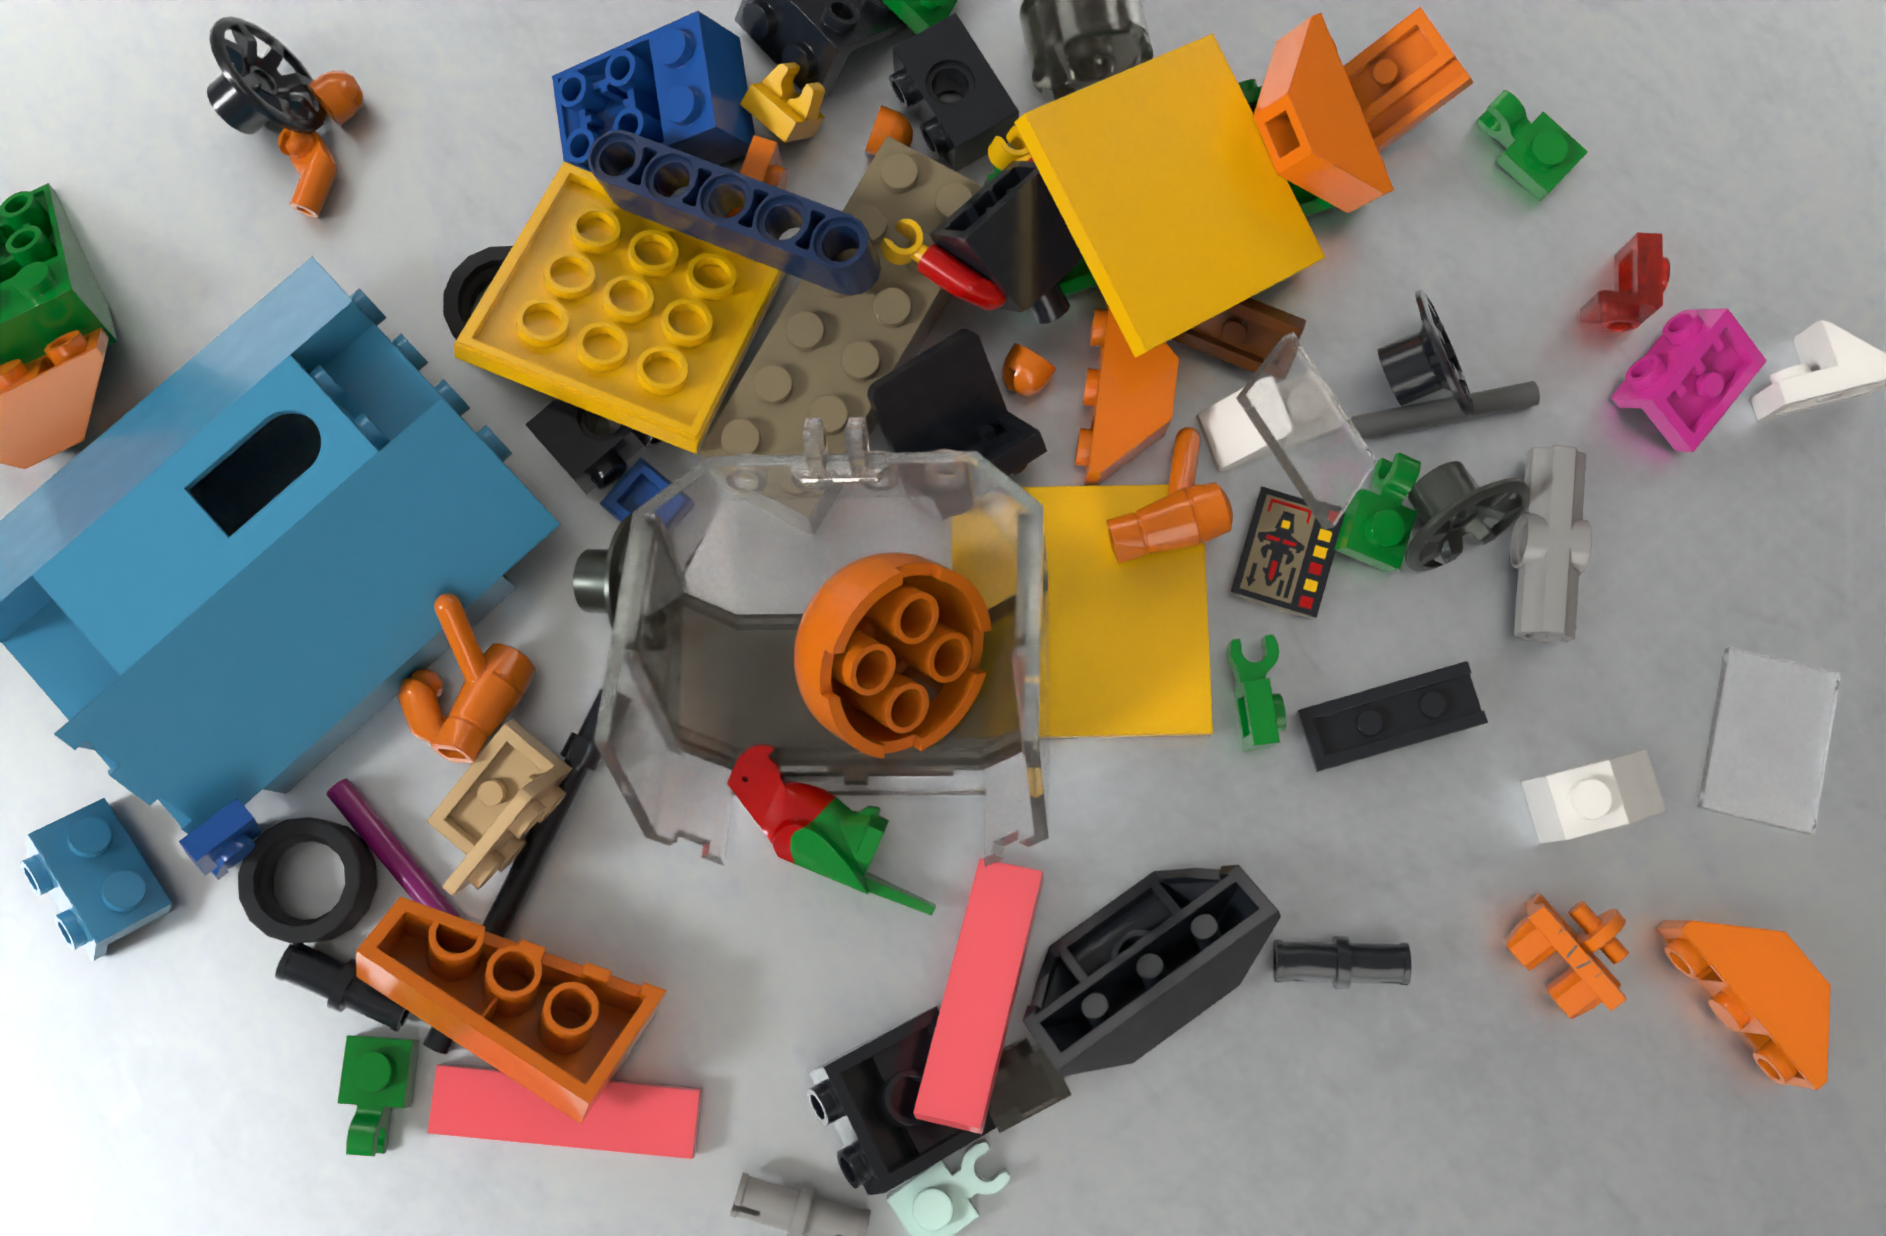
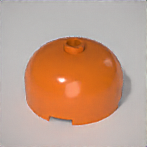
(865, 633)

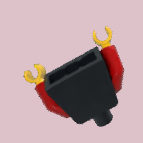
(1000, 245)

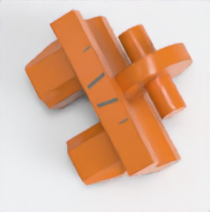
(1588, 979)

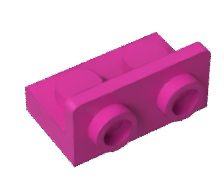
(1691, 375)

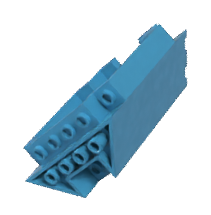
(259, 652)

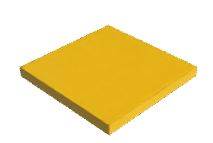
(1169, 192)
(619, 313)
(1125, 634)

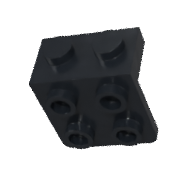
(816, 33)
(954, 404)

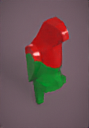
(815, 826)

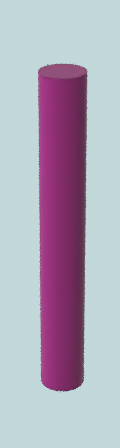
(387, 847)

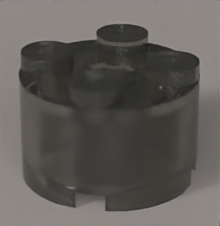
(1082, 41)

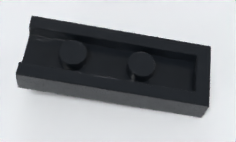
(1391, 716)

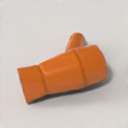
(1181, 518)
(490, 690)

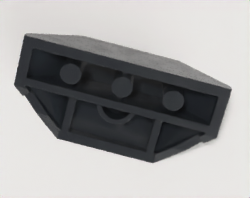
(1147, 966)

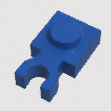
(222, 840)

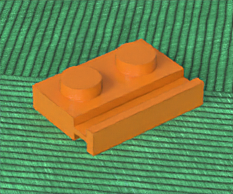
(1405, 78)

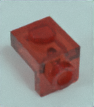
(1639, 285)

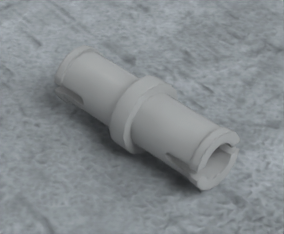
(796, 1211)

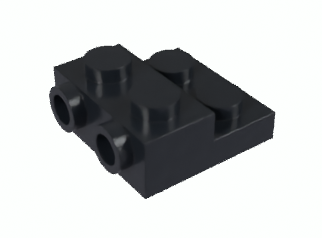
(872, 1105)

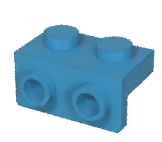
(93, 878)

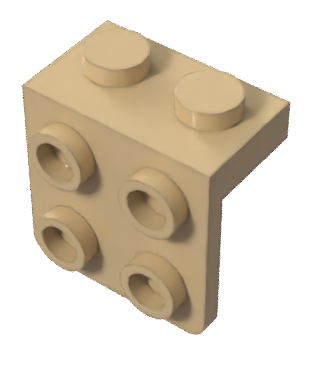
(498, 803)

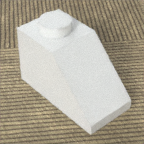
(1593, 797)

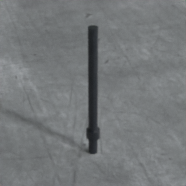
(581, 756)

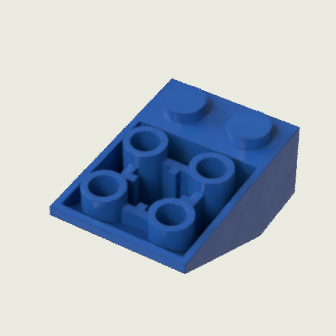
(667, 86)

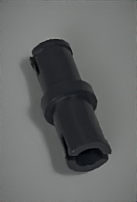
(1341, 962)
(338, 984)

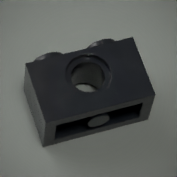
(946, 60)
(586, 457)

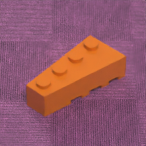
(510, 1002)

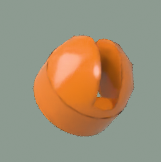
(337, 95)
(891, 124)
(1025, 371)

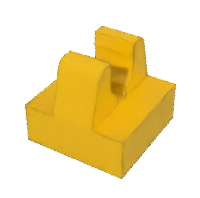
(782, 108)

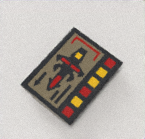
(1285, 555)

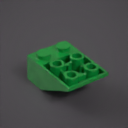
(44, 278)

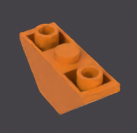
(1317, 123)
(50, 398)
(1128, 399)
(1762, 989)

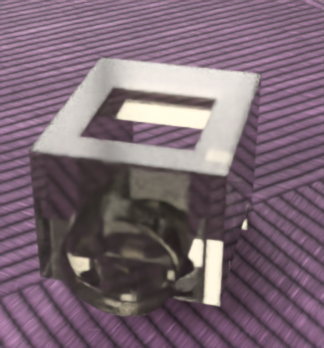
(1024, 1085)

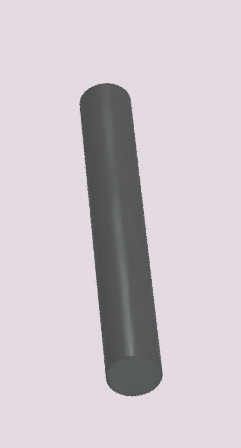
(1445, 410)

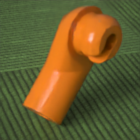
(314, 165)
(420, 703)

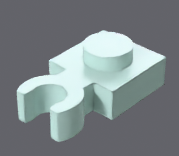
(939, 1200)

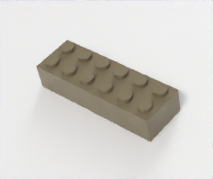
(838, 344)

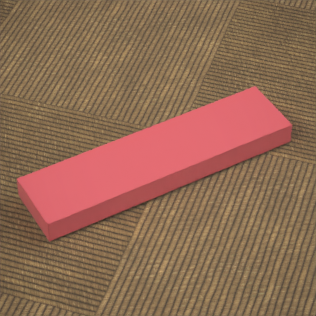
(979, 997)
(624, 1118)

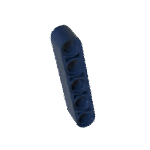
(751, 233)

